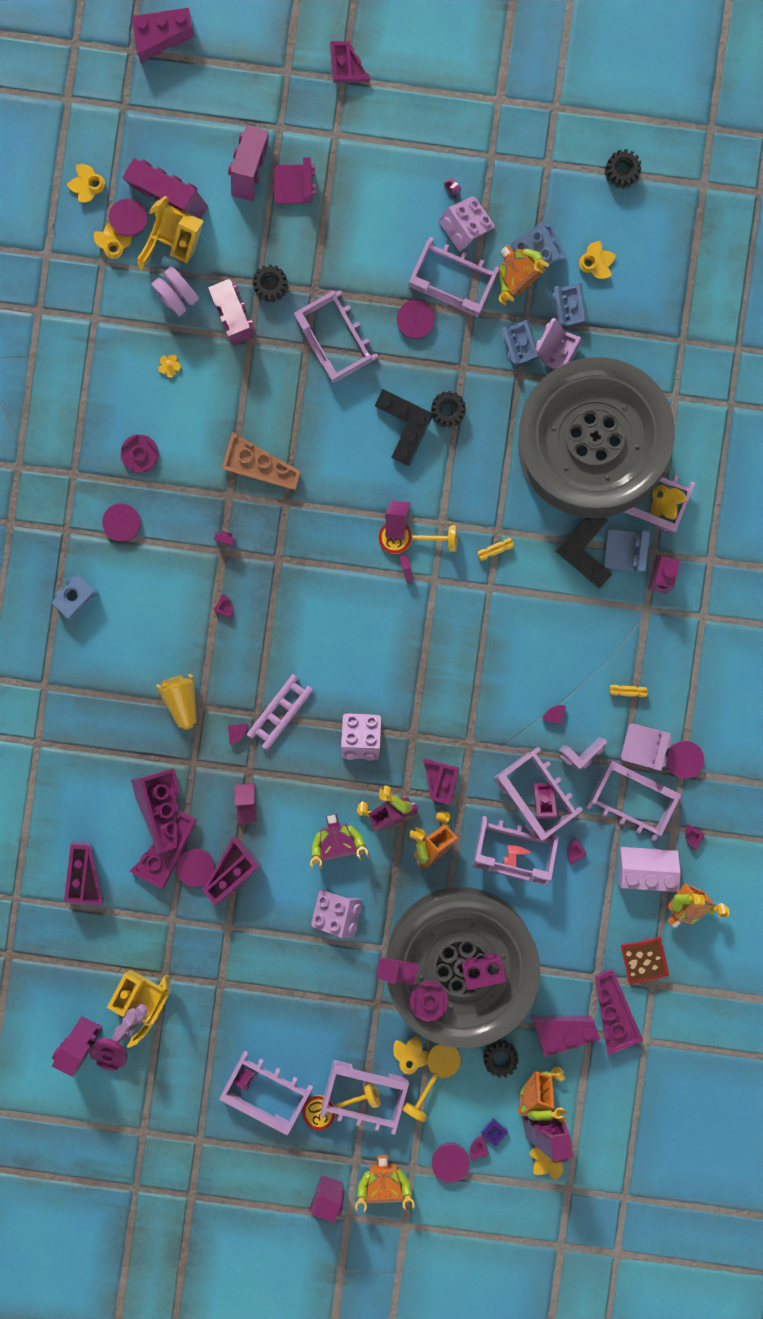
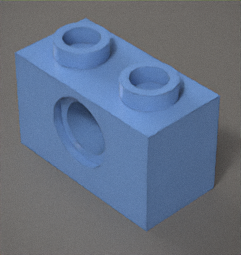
(84, 591)

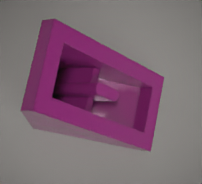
(397, 519)

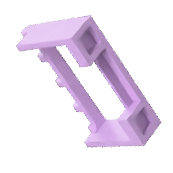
(424, 287)
(305, 327)
(660, 523)
(674, 798)
(533, 825)
(489, 864)
(392, 1080)
(276, 1122)

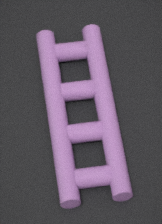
(268, 712)

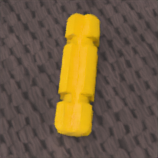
(495, 549)
(631, 691)

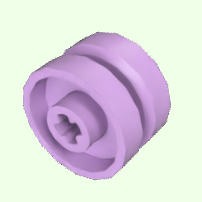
(175, 291)

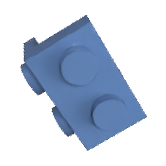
(570, 305)
(520, 342)

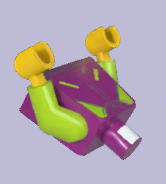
(390, 813)
(336, 842)

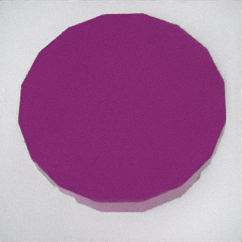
(128, 217)
(415, 319)
(139, 453)
(121, 522)
(685, 759)
(195, 867)
(428, 1001)
(108, 1054)
(450, 1162)

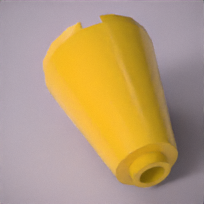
(180, 700)

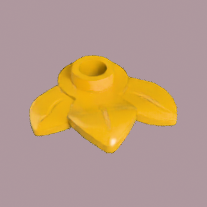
(84, 183)
(109, 239)
(599, 260)
(668, 503)
(410, 1052)
(545, 1165)

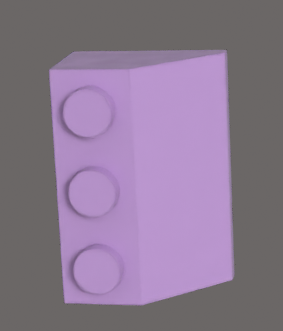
(649, 869)

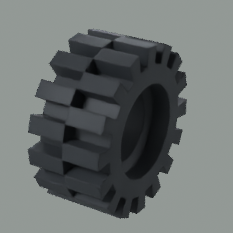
(623, 157)
(270, 295)
(448, 420)
(500, 1070)

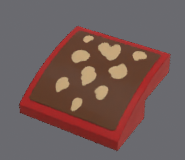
(645, 960)

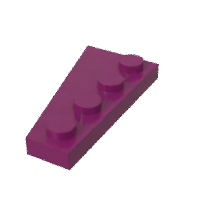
(158, 867)
(617, 1020)

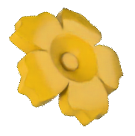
(169, 365)

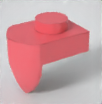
(512, 851)

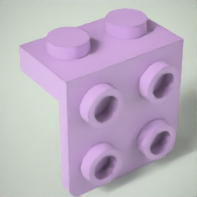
(465, 222)
(557, 345)
(361, 736)
(646, 746)
(584, 759)
(336, 914)

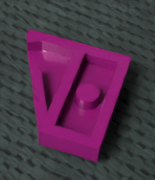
(346, 64)
(441, 780)

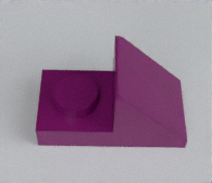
(544, 801)
(246, 803)
(397, 971)

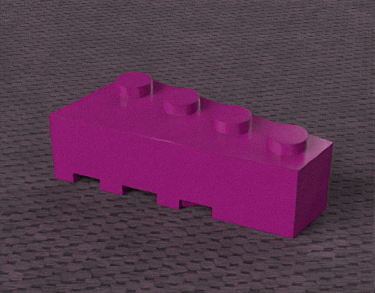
(156, 183)

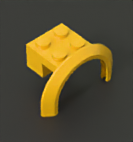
(174, 229)
(138, 990)

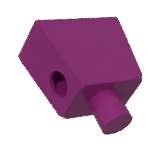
(664, 574)

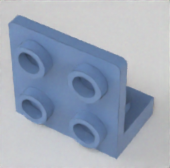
(543, 240)
(626, 550)

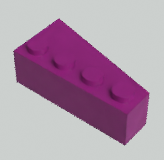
(549, 1137)

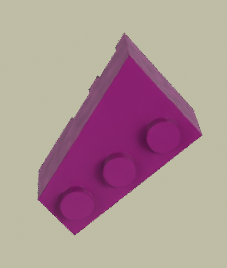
(161, 31)

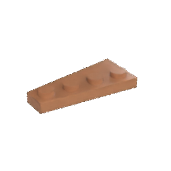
(251, 461)

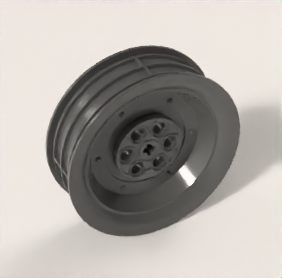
(606, 392)
(491, 926)

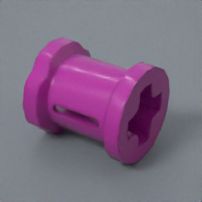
(245, 1078)

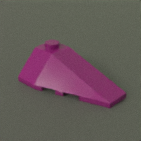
(158, 804)

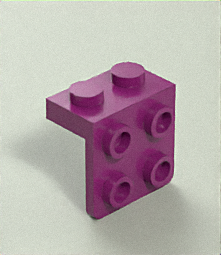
(294, 183)

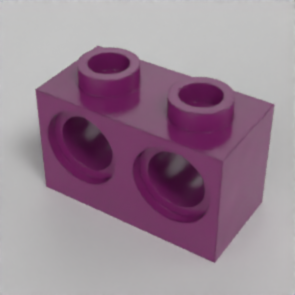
(484, 977)

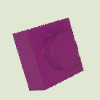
(225, 538)

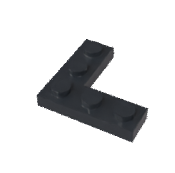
(417, 424)
(573, 551)

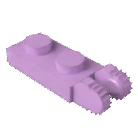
(130, 1023)

